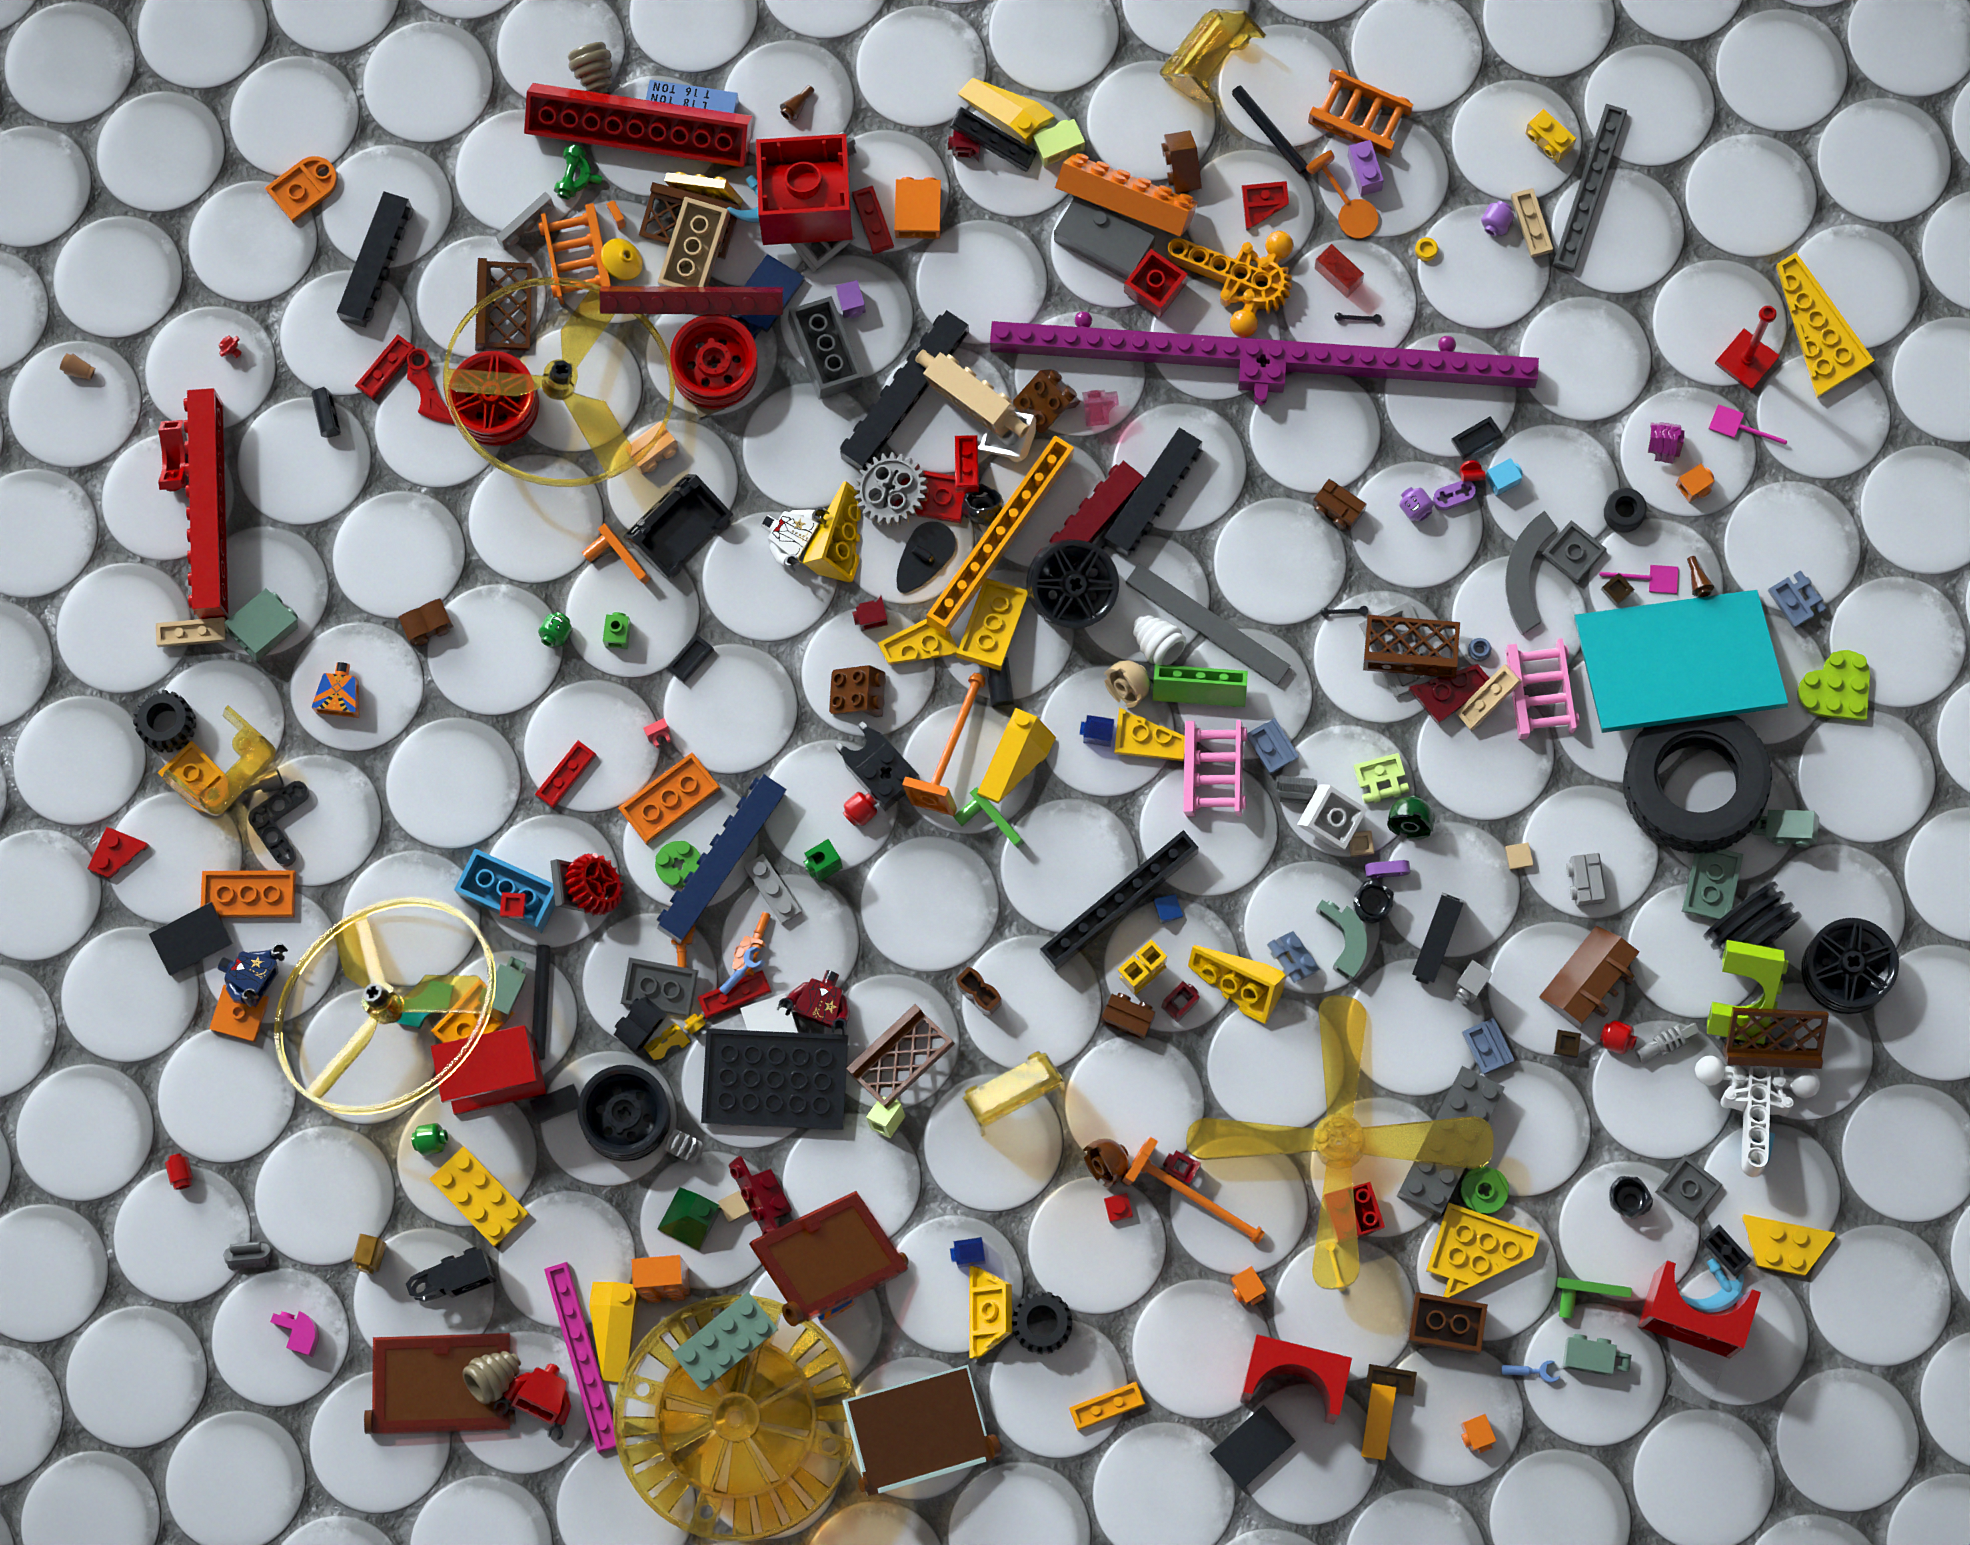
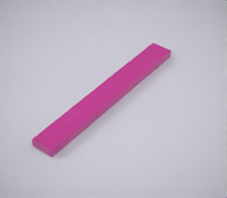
(582, 1356)

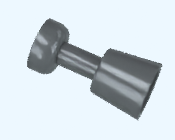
(266, 782)

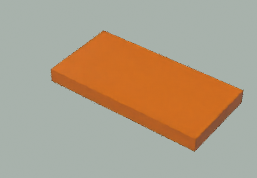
(669, 798)
(250, 893)

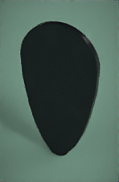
(924, 555)

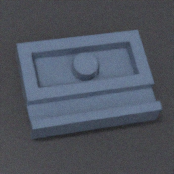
(1272, 746)
(1488, 1046)

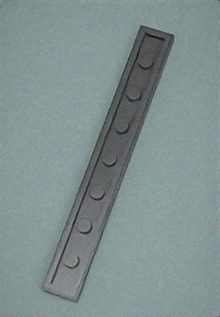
(1589, 188)
(1208, 624)

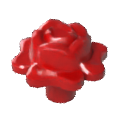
(229, 346)

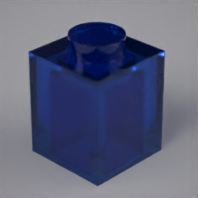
(1097, 730)
(968, 1252)

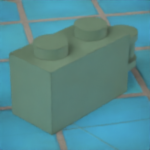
(1789, 827)
(507, 988)
(1593, 1356)

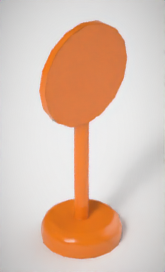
(1357, 217)

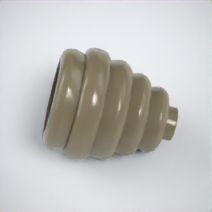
(592, 66)
(491, 1375)

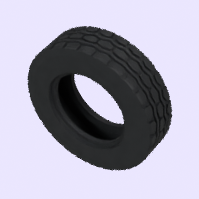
(1698, 830)

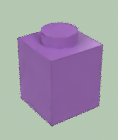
(850, 299)

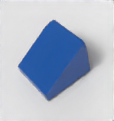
(1168, 908)

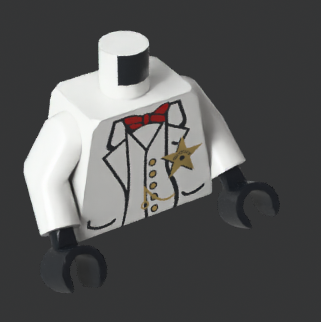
(792, 534)

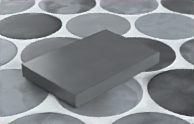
(665, 985)

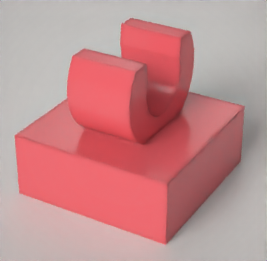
(657, 730)

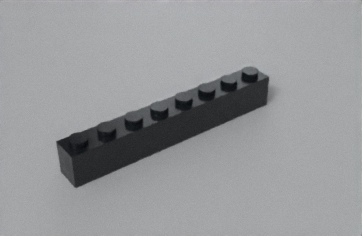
(902, 393)
(1119, 900)

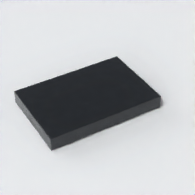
(190, 938)
(1252, 1447)

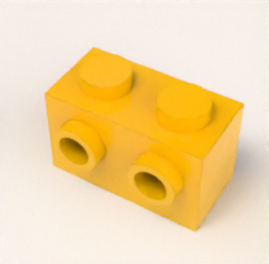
(1550, 136)

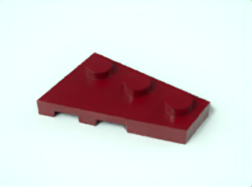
(1446, 695)

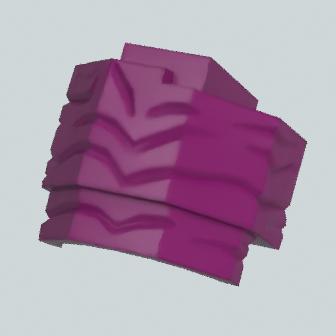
(1666, 441)

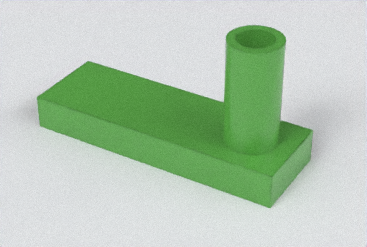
(979, 803)
(1570, 1287)

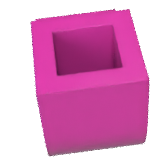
(304, 1332)

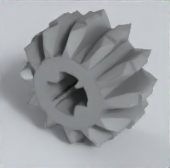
(682, 1146)

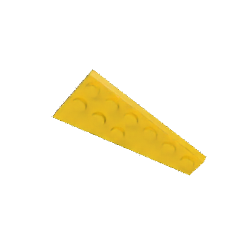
(1825, 337)

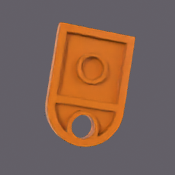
(301, 187)

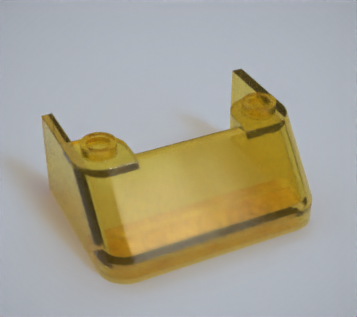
(1206, 49)
(254, 755)
(1012, 1090)

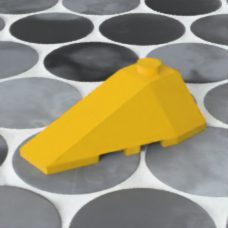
(834, 543)
(1020, 749)

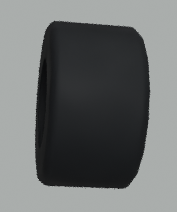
(1628, 496)

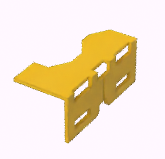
(677, 1038)

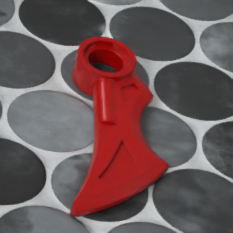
(431, 403)

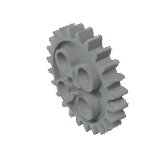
(872, 485)

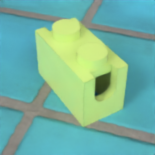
(1058, 142)

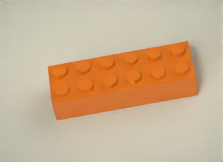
(1126, 194)

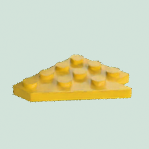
(1477, 1248)

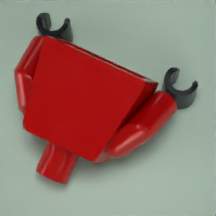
(541, 1396)

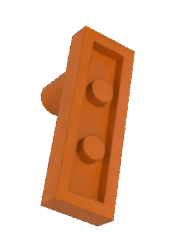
(609, 539)

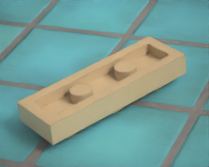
(1531, 223)
(190, 632)
(1488, 697)

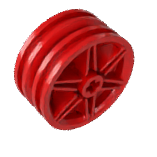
(709, 330)
(520, 415)

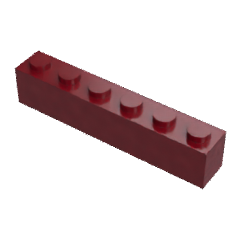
(1101, 508)

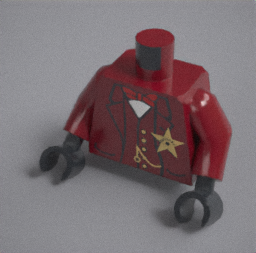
(819, 1002)

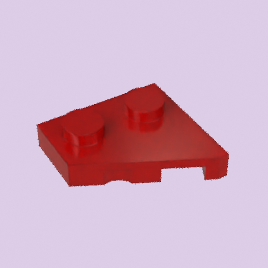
(1263, 201)
(114, 852)

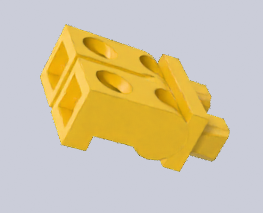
(1139, 973)

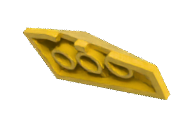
(1007, 110)
(1246, 982)
(613, 1321)

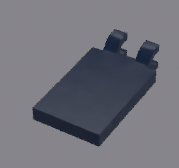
(771, 274)

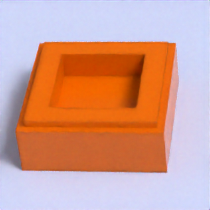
(616, 214)

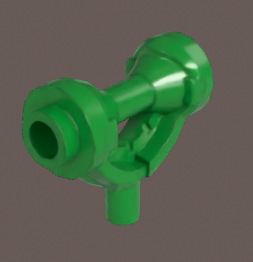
(566, 186)

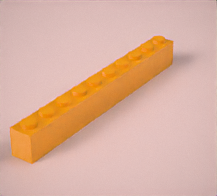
(1000, 535)

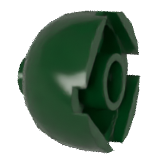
(1411, 817)

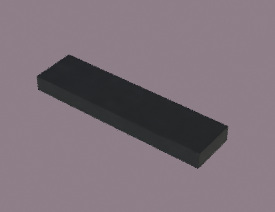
(993, 139)

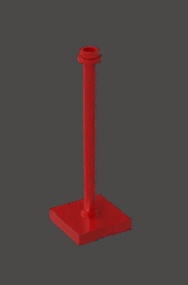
(1746, 356)

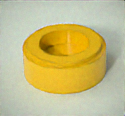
(1426, 249)

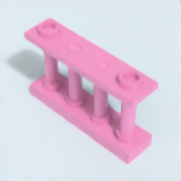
(1523, 702)
(1194, 779)

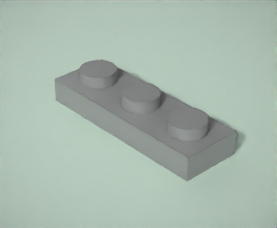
(525, 221)
(772, 889)

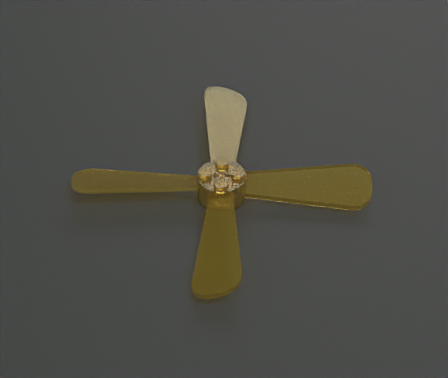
(1449, 1142)

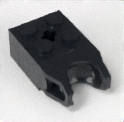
(875, 760)
(453, 1276)

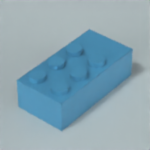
(488, 877)

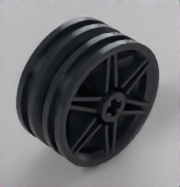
(1056, 610)
(1755, 920)
(1818, 977)
(600, 1092)

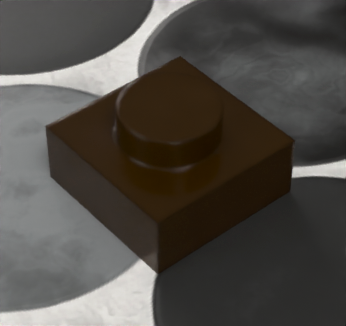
(1617, 589)
(1567, 1043)

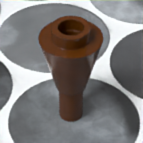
(792, 108)
(1700, 582)

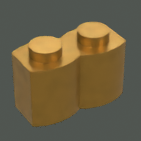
(369, 1253)

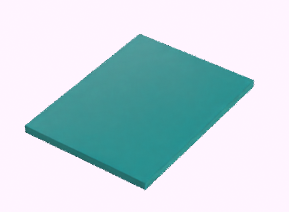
(1680, 661)

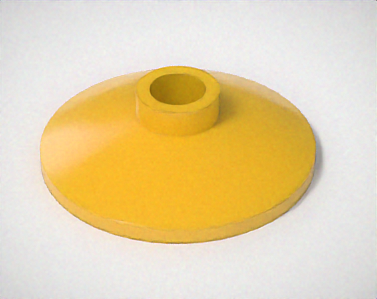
(621, 259)

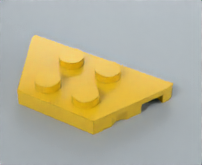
(1785, 1245)
(988, 1311)

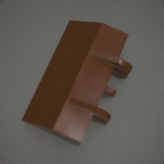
(1590, 976)

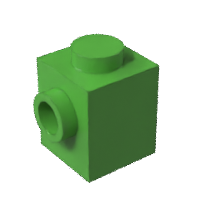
(617, 630)

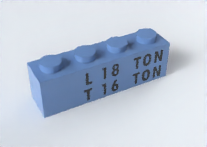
(693, 96)

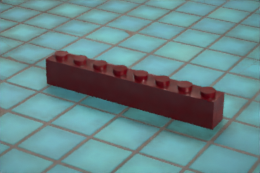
(691, 300)

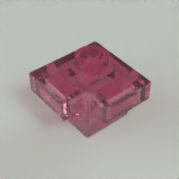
(1098, 405)

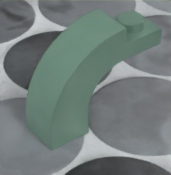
(1354, 934)

